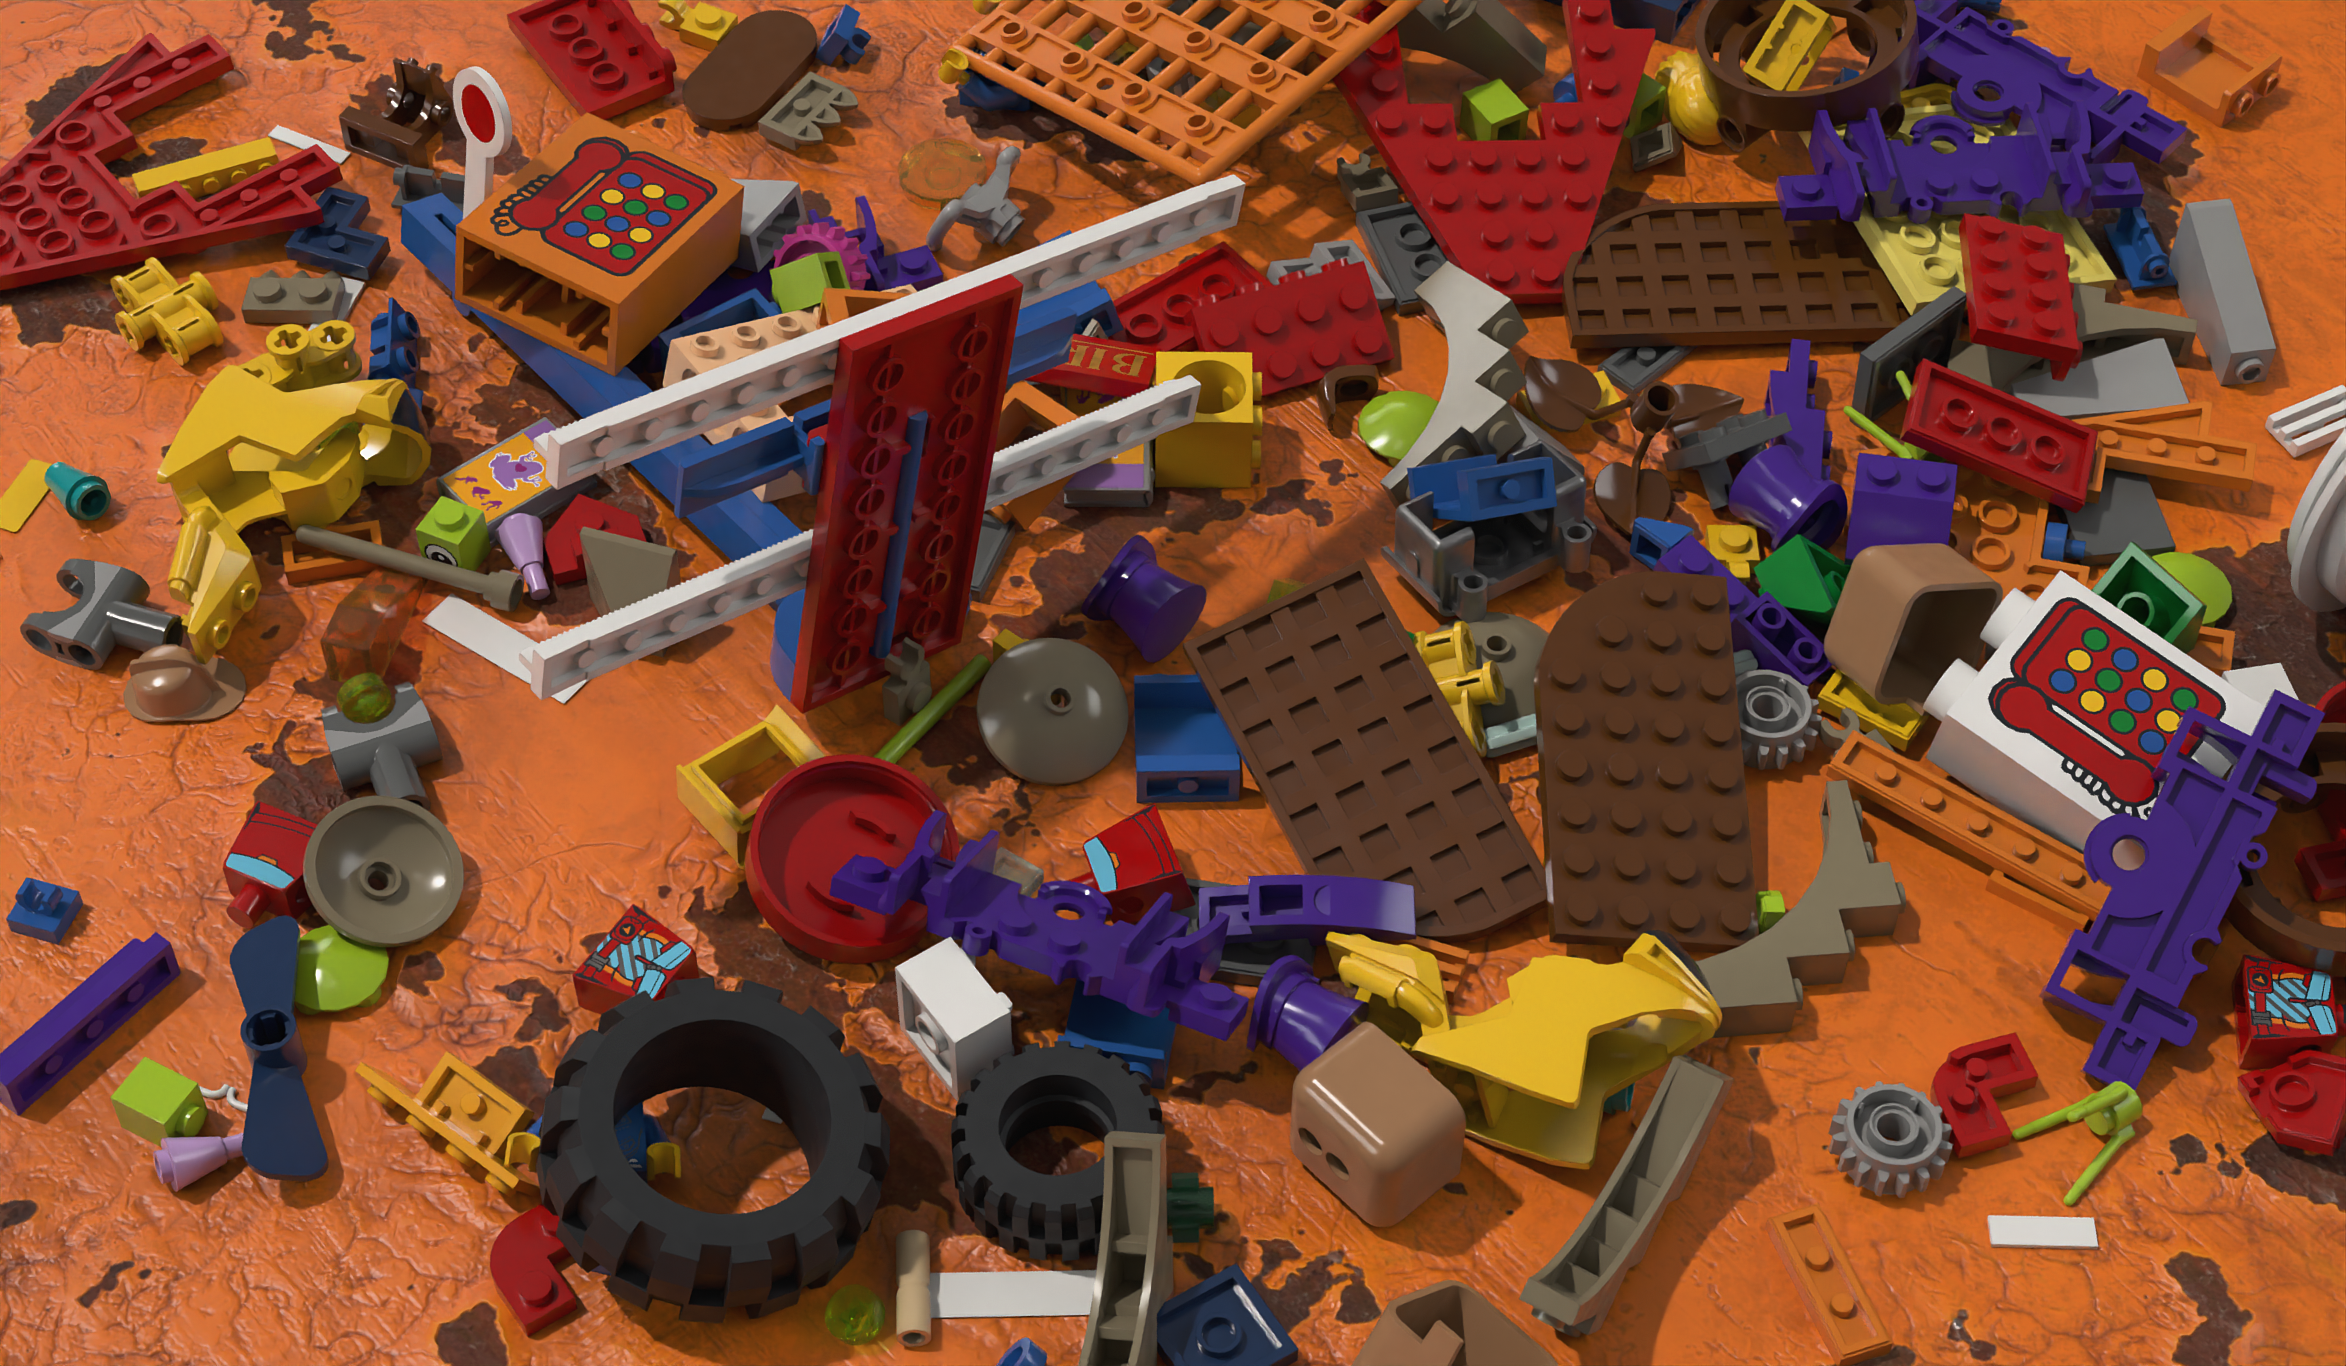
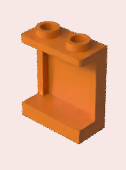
(2206, 71)

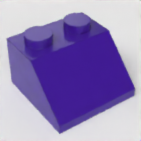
(1899, 503)

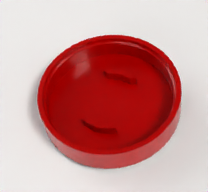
(812, 828)

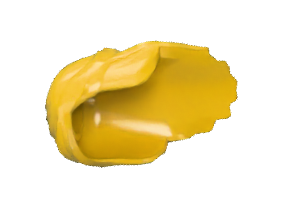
(1686, 100)

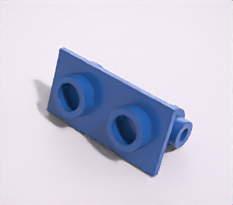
(2139, 250)
(394, 345)

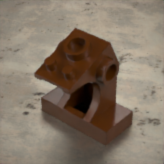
(413, 98)

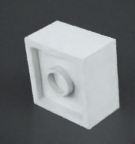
(952, 1014)

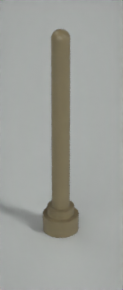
(501, 588)

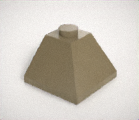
(626, 570)

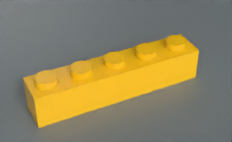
(210, 171)

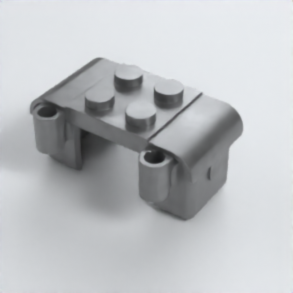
(1481, 559)

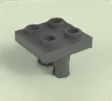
(1712, 447)

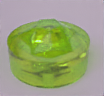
(363, 697)
(855, 1314)

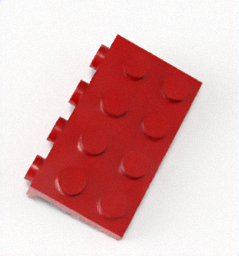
(596, 53)
(2020, 291)
(1298, 325)

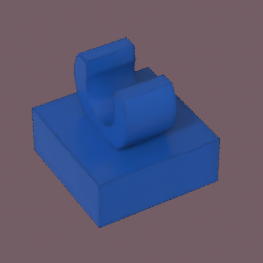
(843, 38)
(44, 910)

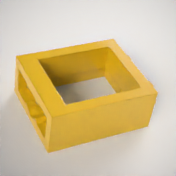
(1794, 33)

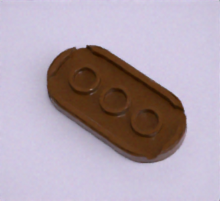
(750, 70)

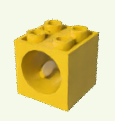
(1219, 443)

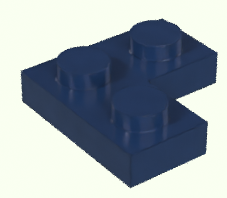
(337, 241)

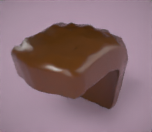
(1344, 385)

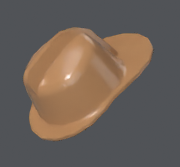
(175, 686)

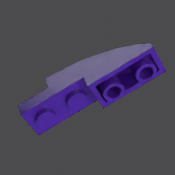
(1788, 394)
(1756, 623)
(1311, 907)

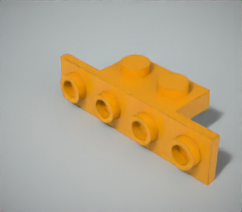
(465, 1111)

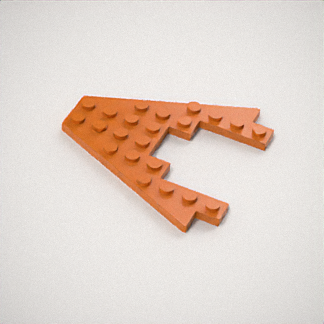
(2005, 527)

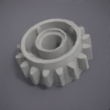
(1775, 719)
(1885, 1164)

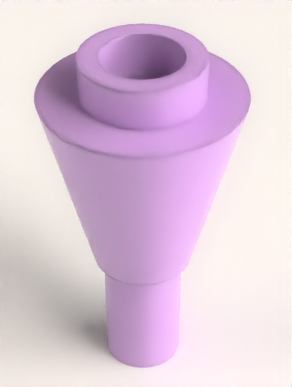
(523, 542)
(191, 1158)

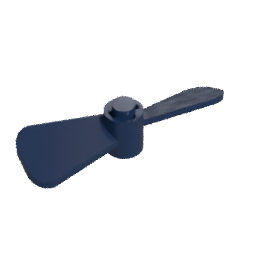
(279, 1126)

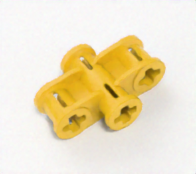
(167, 311)
(307, 357)
(1452, 663)

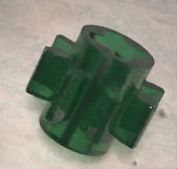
(1189, 1207)

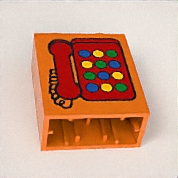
(598, 242)

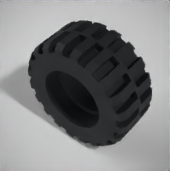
(1032, 1093)

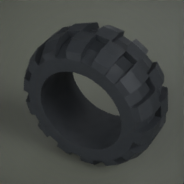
(731, 1044)

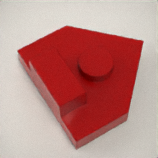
(563, 540)
(2301, 1100)

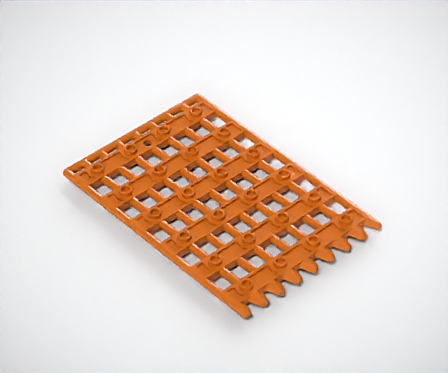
(1189, 49)

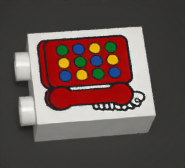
(2075, 714)

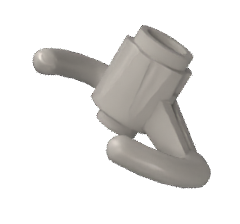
(983, 207)

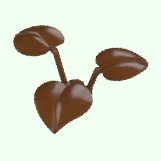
(1567, 393)

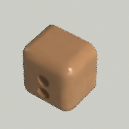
(1908, 619)
(1376, 1126)
(1448, 1328)

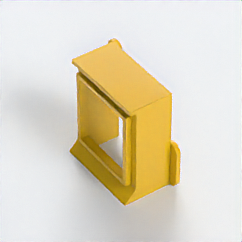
(700, 778)

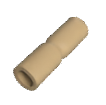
(913, 1295)

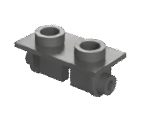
(421, 183)

